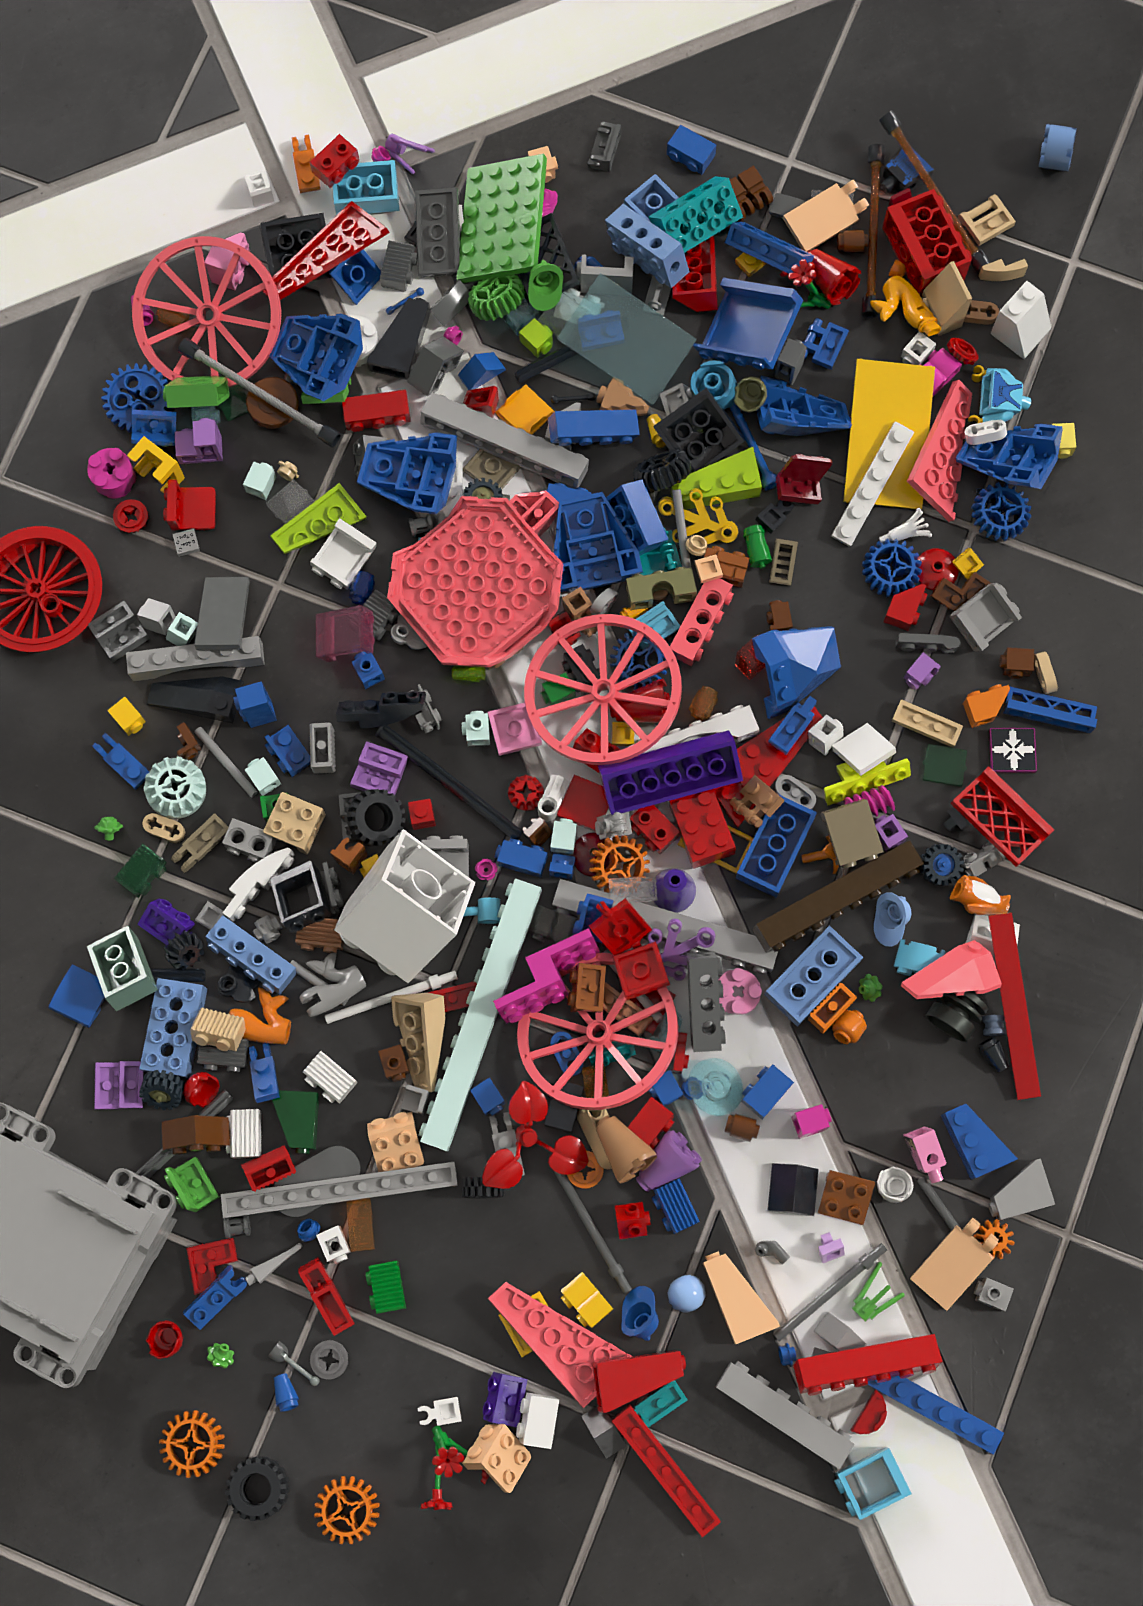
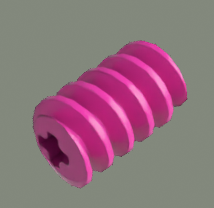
(876, 799)

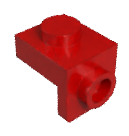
(559, 621)

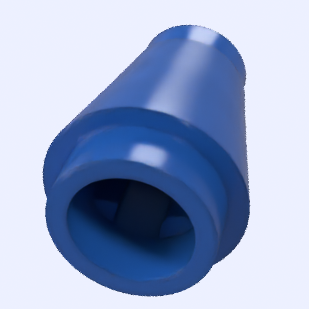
(285, 1393)

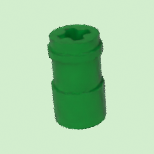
(757, 547)

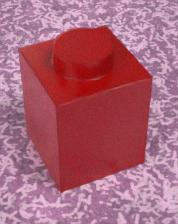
(421, 814)

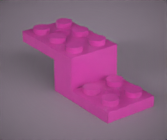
(548, 982)

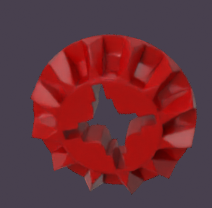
(962, 350)
(129, 507)
(518, 800)

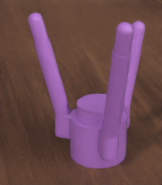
(398, 145)

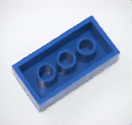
(776, 847)

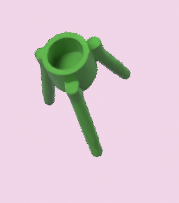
(865, 1307)

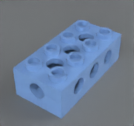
(648, 244)
(812, 960)
(162, 1018)

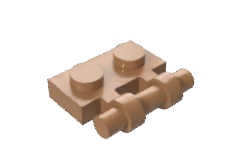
(762, 796)

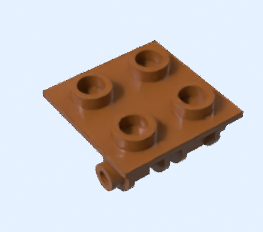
(846, 1197)

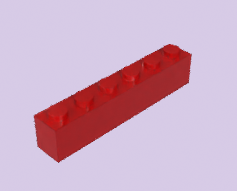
(867, 1364)

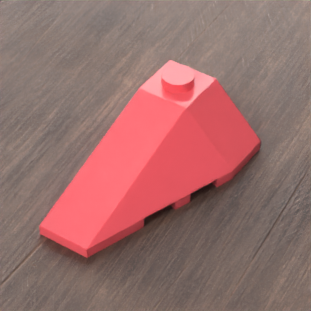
(960, 970)

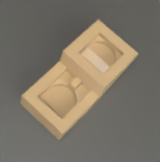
(999, 272)

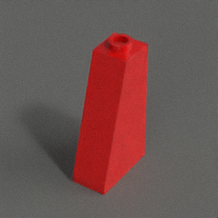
(634, 1376)

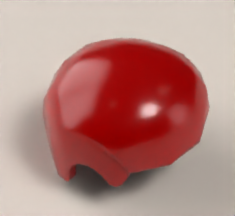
(201, 1089)
(164, 1339)

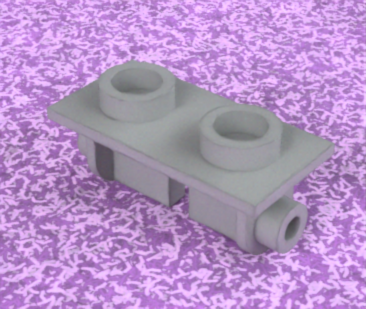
(657, 296)
(428, 716)
(975, 862)

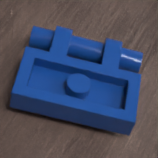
(829, 346)

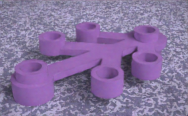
(673, 953)

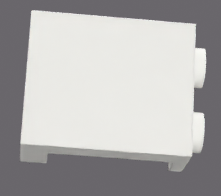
(343, 555)

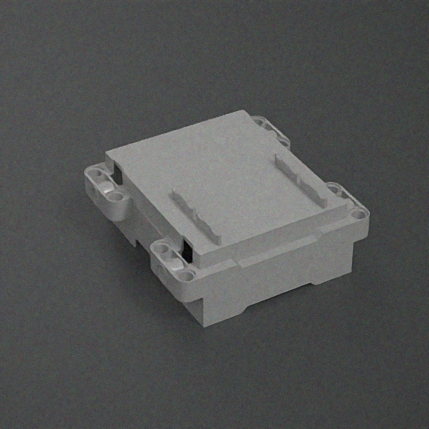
(69, 1250)

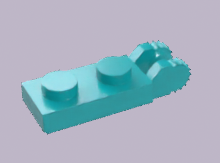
(660, 1403)

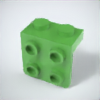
(192, 1185)

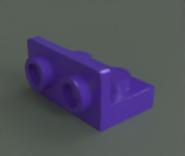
(164, 921)
(504, 1399)

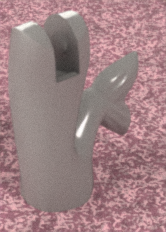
(349, 983)

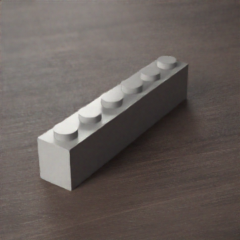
(785, 1415)

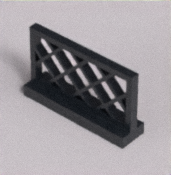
(560, 246)

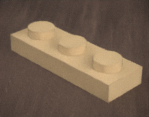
(927, 723)

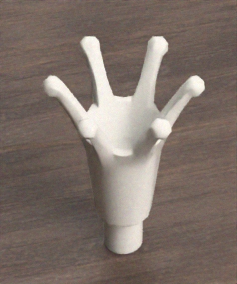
(908, 529)

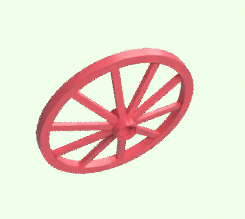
(159, 262)
(601, 684)
(600, 1043)

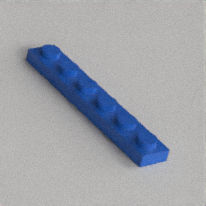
(941, 1412)

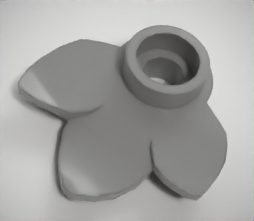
(411, 638)

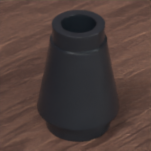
(994, 1054)

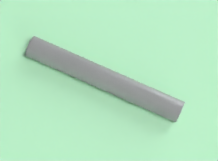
(310, 977)

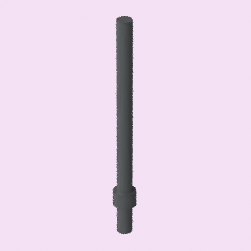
(865, 1262)
(615, 1270)

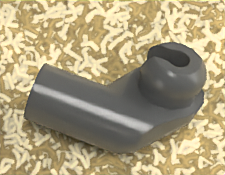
(771, 1248)

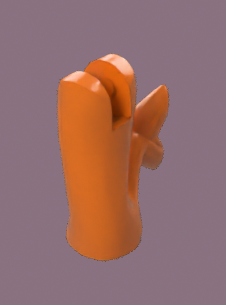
(278, 1027)

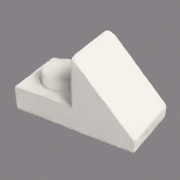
(259, 188)

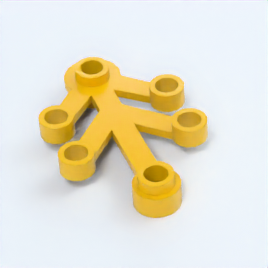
(703, 520)

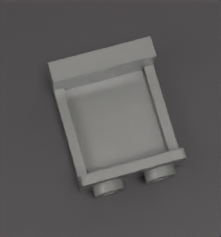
(621, 276)
(985, 616)

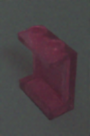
(344, 632)

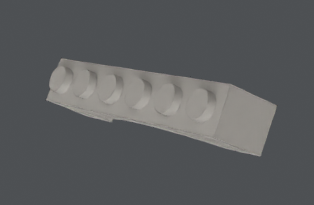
(162, 661)

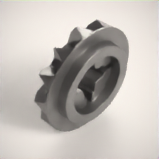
(335, 1369)

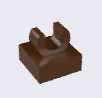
(537, 832)

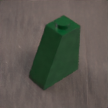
(298, 1118)

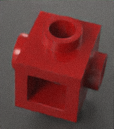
(632, 1220)

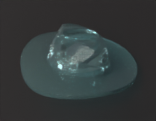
(715, 1086)

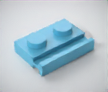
(660, 620)

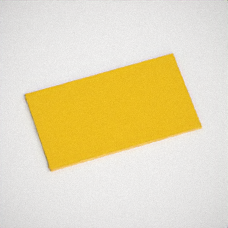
(880, 397)

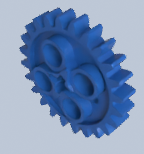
(146, 383)

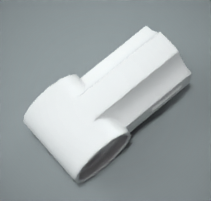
(553, 796)

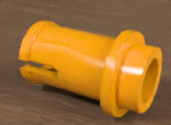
(633, 613)

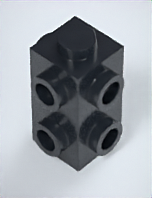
(571, 667)

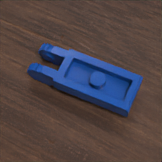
(122, 762)
(263, 1075)

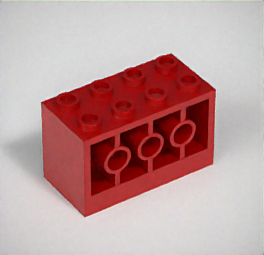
(925, 238)

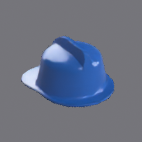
(639, 1313)

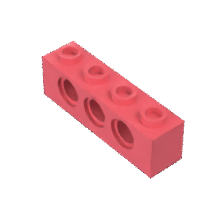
(690, 652)

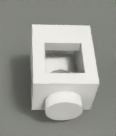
(922, 346)
(825, 734)
(326, 1240)

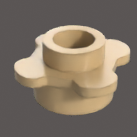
(287, 470)

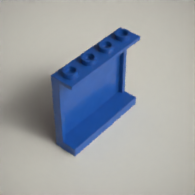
(750, 324)

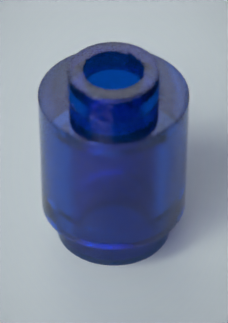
(361, 587)

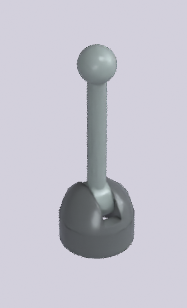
(280, 1354)

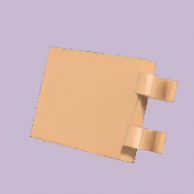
(824, 216)
(954, 1264)

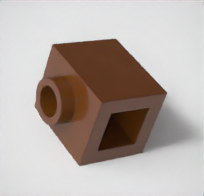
(1017, 662)
(394, 1063)

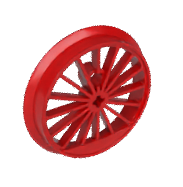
(17, 546)

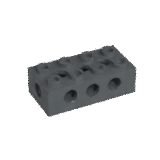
(705, 1038)

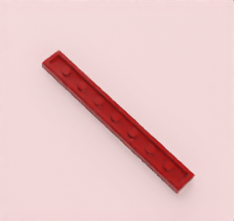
(1014, 1006)

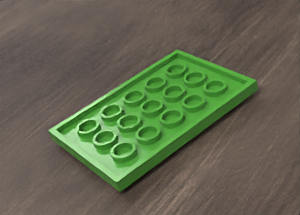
(502, 218)

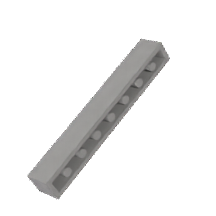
(504, 441)

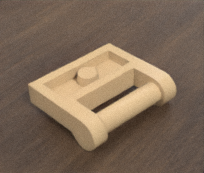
(989, 225)

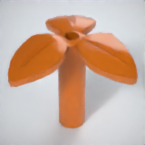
(827, 852)

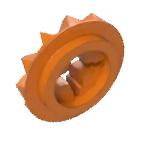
(592, 1177)

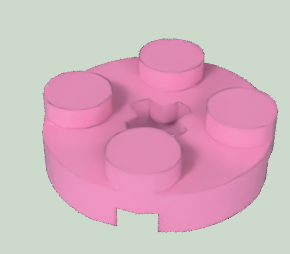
(752, 991)

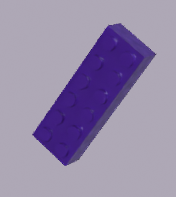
(671, 773)

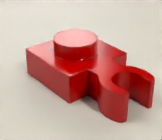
(680, 1060)

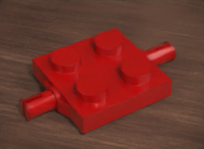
(620, 927)

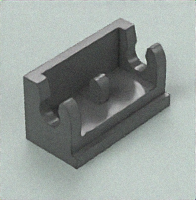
(605, 146)

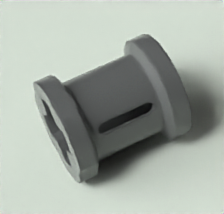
(421, 525)
(237, 1226)

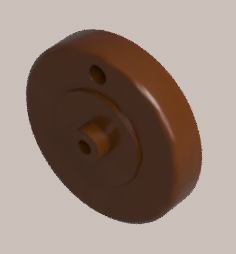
(266, 414)

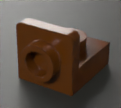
(187, 738)

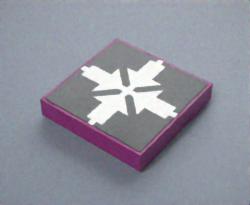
(1012, 750)

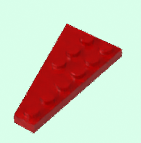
(339, 240)
(764, 761)

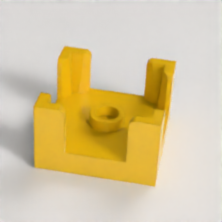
(156, 458)

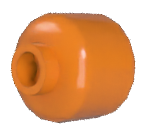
(849, 1027)

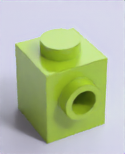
(536, 338)

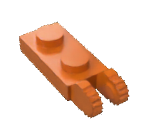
(306, 179)

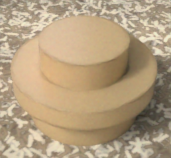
(696, 545)

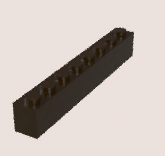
(838, 896)

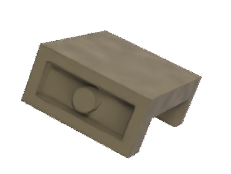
(852, 833)

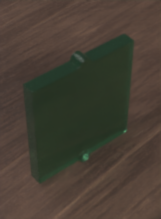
(236, 404)
(945, 765)

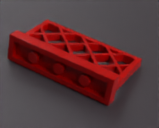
(1012, 806)

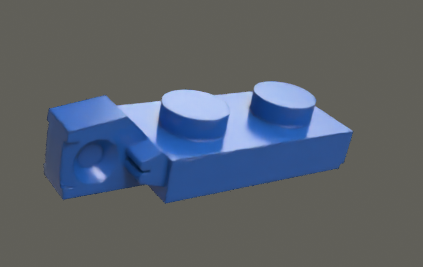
(793, 726)

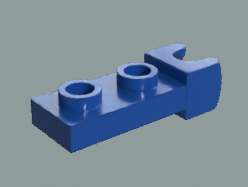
(214, 1298)

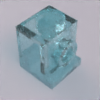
(521, 316)

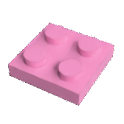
(513, 729)

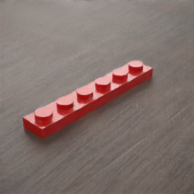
(666, 1470)

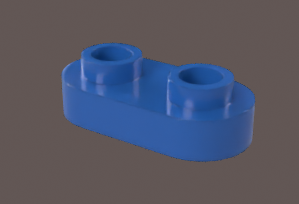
(565, 1056)

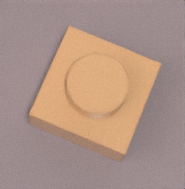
(708, 568)

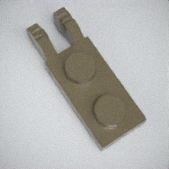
(201, 842)

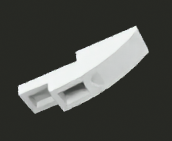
(258, 875)

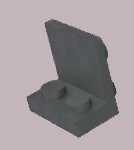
(330, 882)

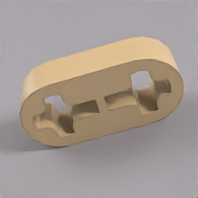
(1045, 672)
(165, 823)

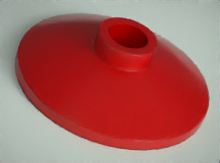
(932, 576)

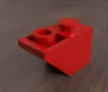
(904, 606)

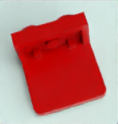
(189, 507)

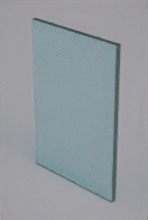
(626, 338)

